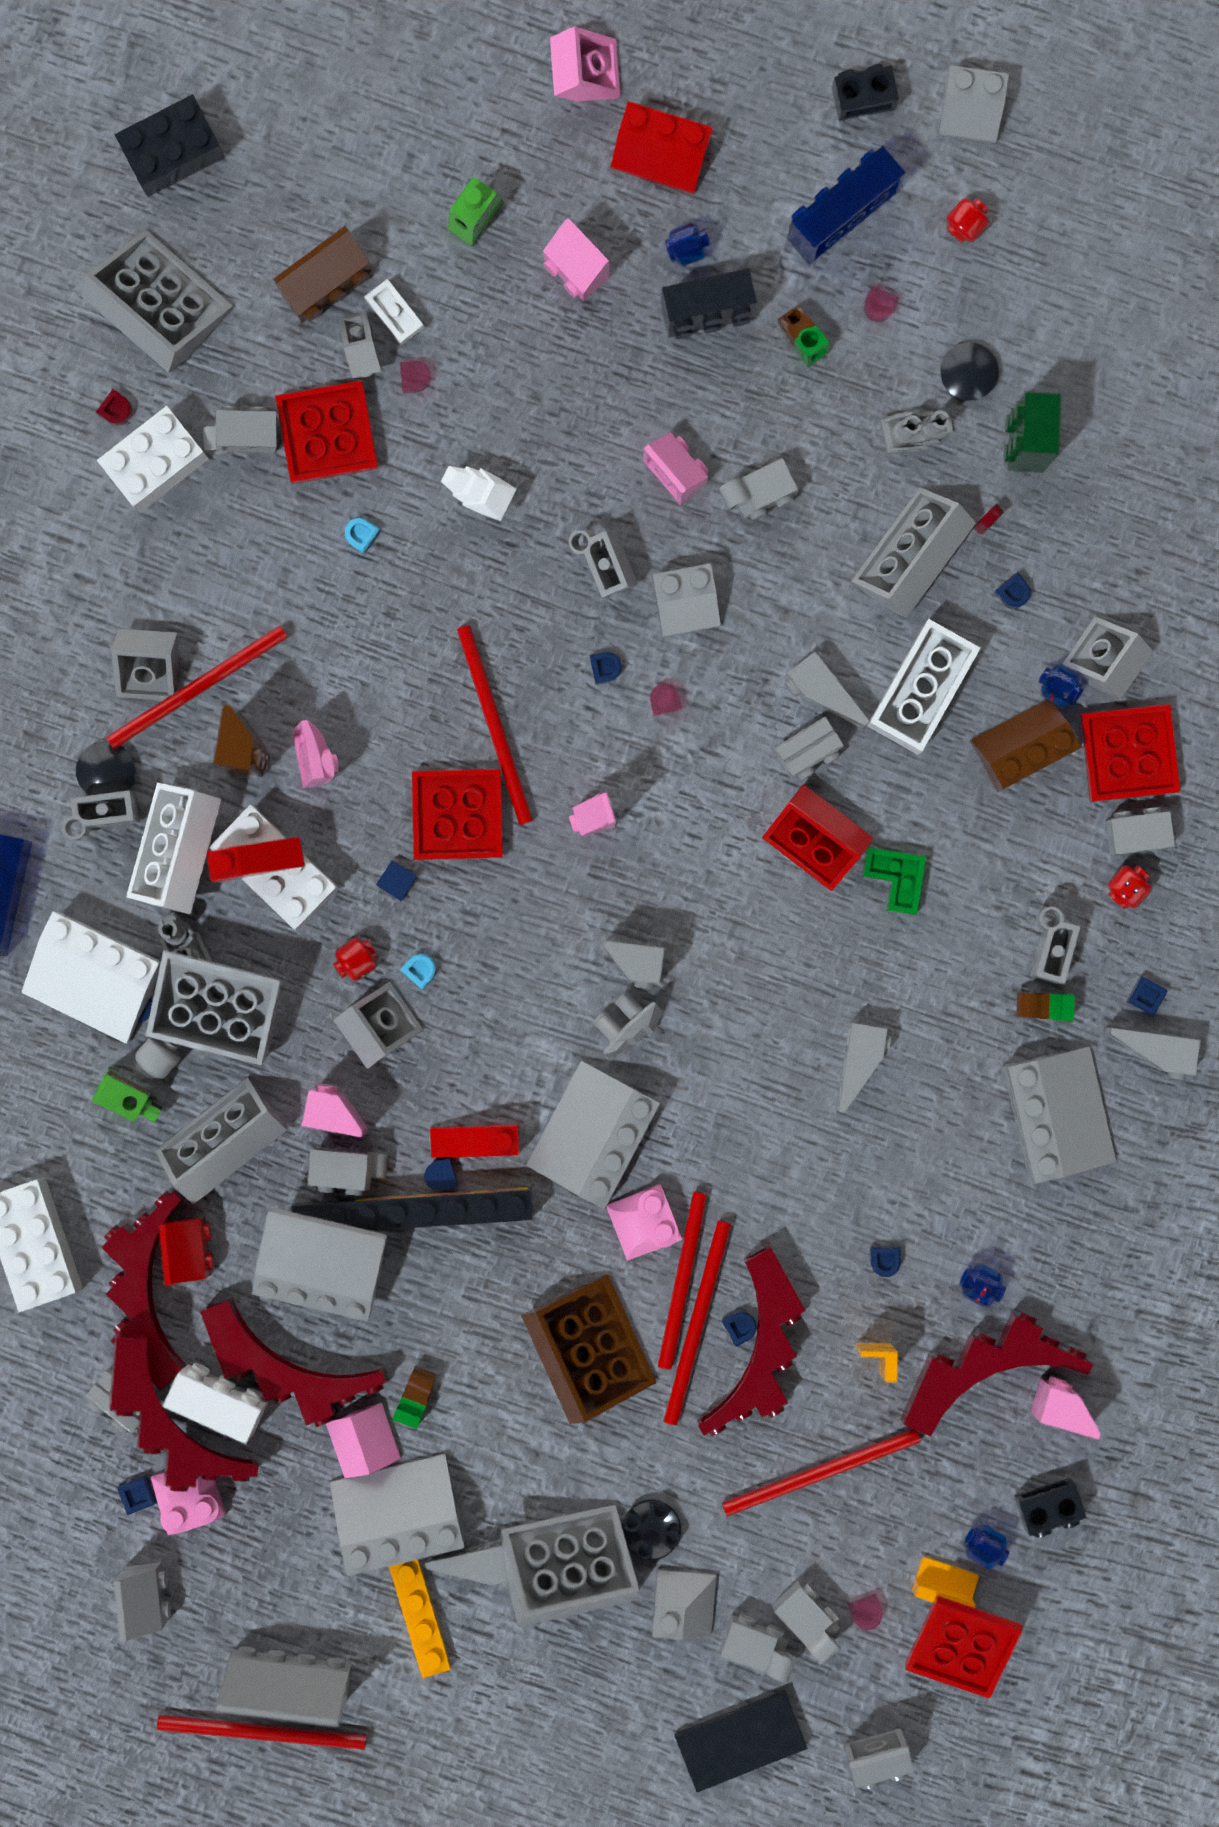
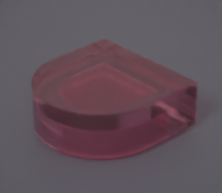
(879, 305)
(414, 376)
(665, 700)
(866, 1612)

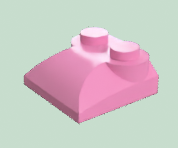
(313, 756)
(644, 1222)
(187, 1509)

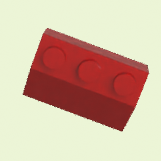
(661, 147)
(817, 837)

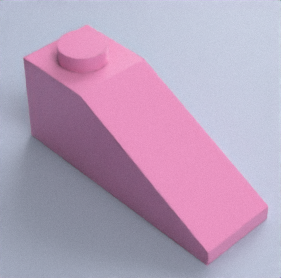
(592, 816)

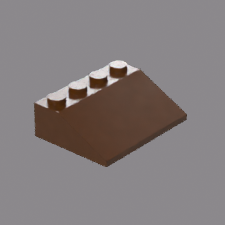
(588, 1350)

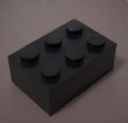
(169, 145)
(708, 303)

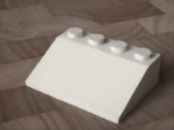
(91, 976)

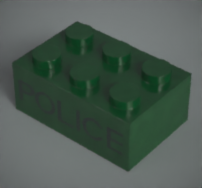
(1033, 432)

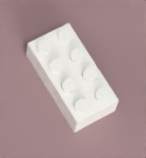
(923, 686)
(173, 847)
(291, 893)
(35, 1246)

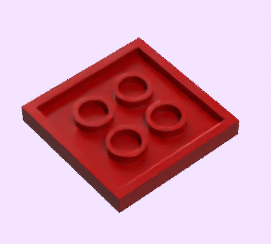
(326, 432)
(1130, 753)
(457, 814)
(963, 1646)

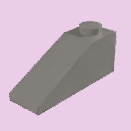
(820, 687)
(1165, 1053)
(862, 1055)
(477, 1563)

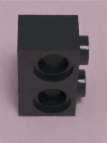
(867, 99)
(1048, 1499)

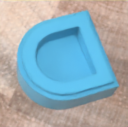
(361, 534)
(420, 969)

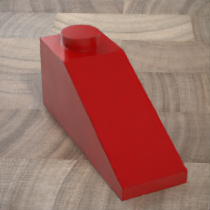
(255, 859)
(475, 1141)

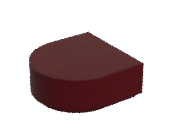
(115, 409)
(989, 519)

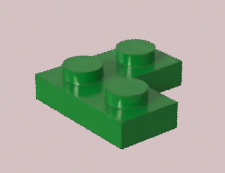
(904, 873)

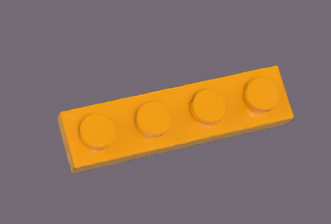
(420, 1618)

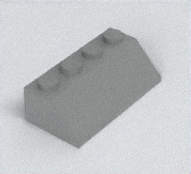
(914, 551)
(220, 1141)

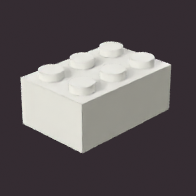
(152, 459)
(216, 1402)

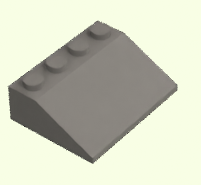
(155, 300)
(214, 1008)
(1059, 1114)
(593, 1134)
(319, 1264)
(397, 1515)
(568, 1565)
(285, 1686)

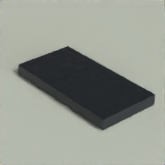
(740, 1741)

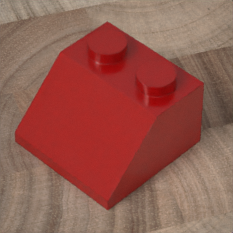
(186, 1250)

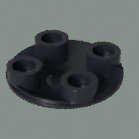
(969, 371)
(105, 769)
(651, 1529)

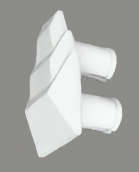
(479, 490)

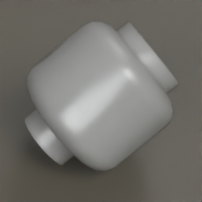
(157, 1058)

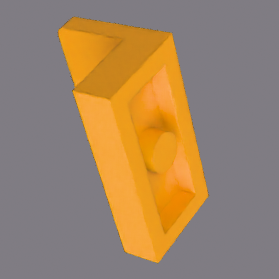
(887, 1358)
(945, 1581)

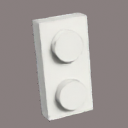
(394, 312)

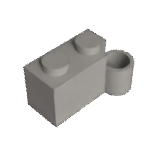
(241, 431)
(760, 491)
(606, 561)
(102, 811)
(1054, 948)
(345, 1170)
(809, 1620)
(757, 1647)

